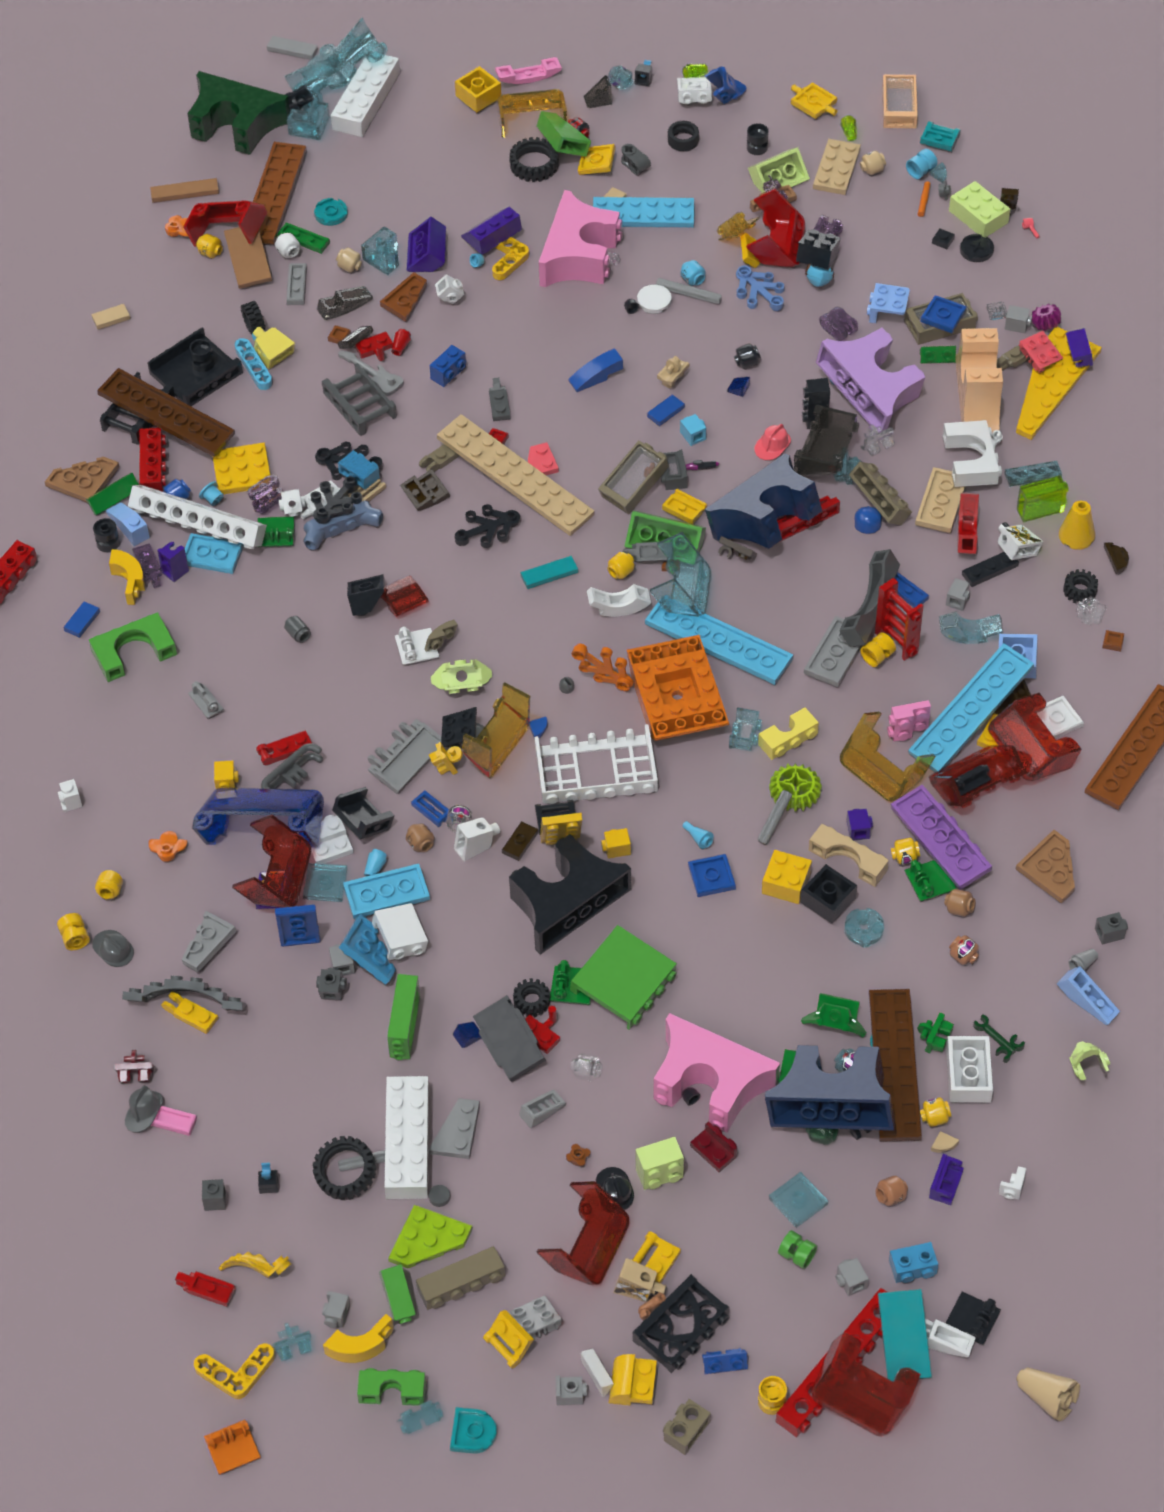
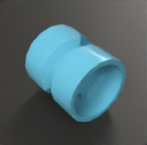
(921, 163)

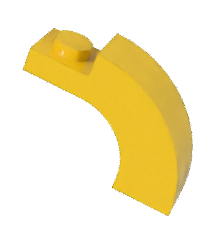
(129, 568)
(359, 1348)

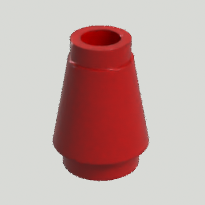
(401, 340)

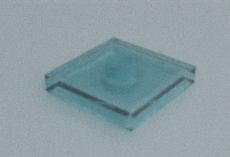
(325, 882)
(798, 1199)

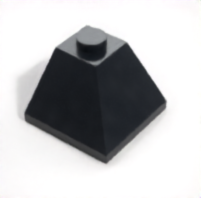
(364, 594)

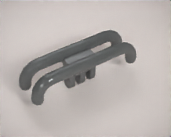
(291, 767)

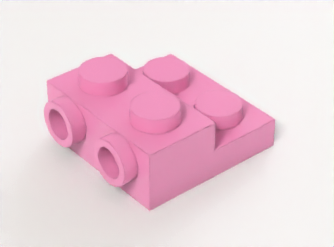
(908, 718)

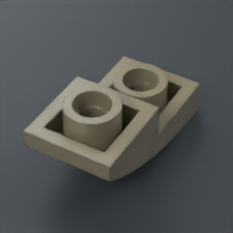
(444, 631)

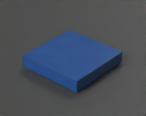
(943, 314)
(711, 875)

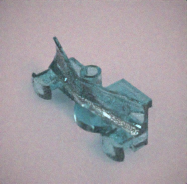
(335, 65)

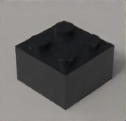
(818, 249)
(828, 893)

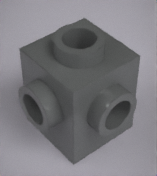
(331, 984)

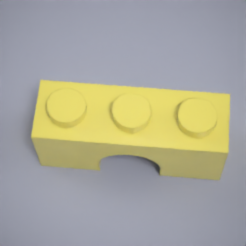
(777, 743)

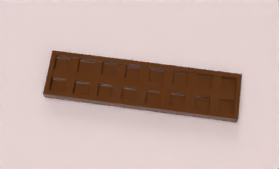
(894, 1036)

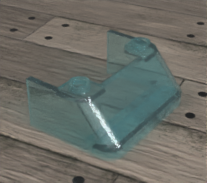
(692, 576)

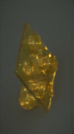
(735, 226)

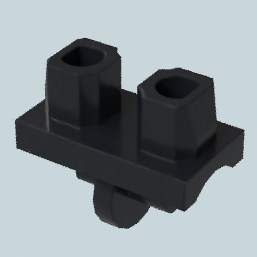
(299, 98)

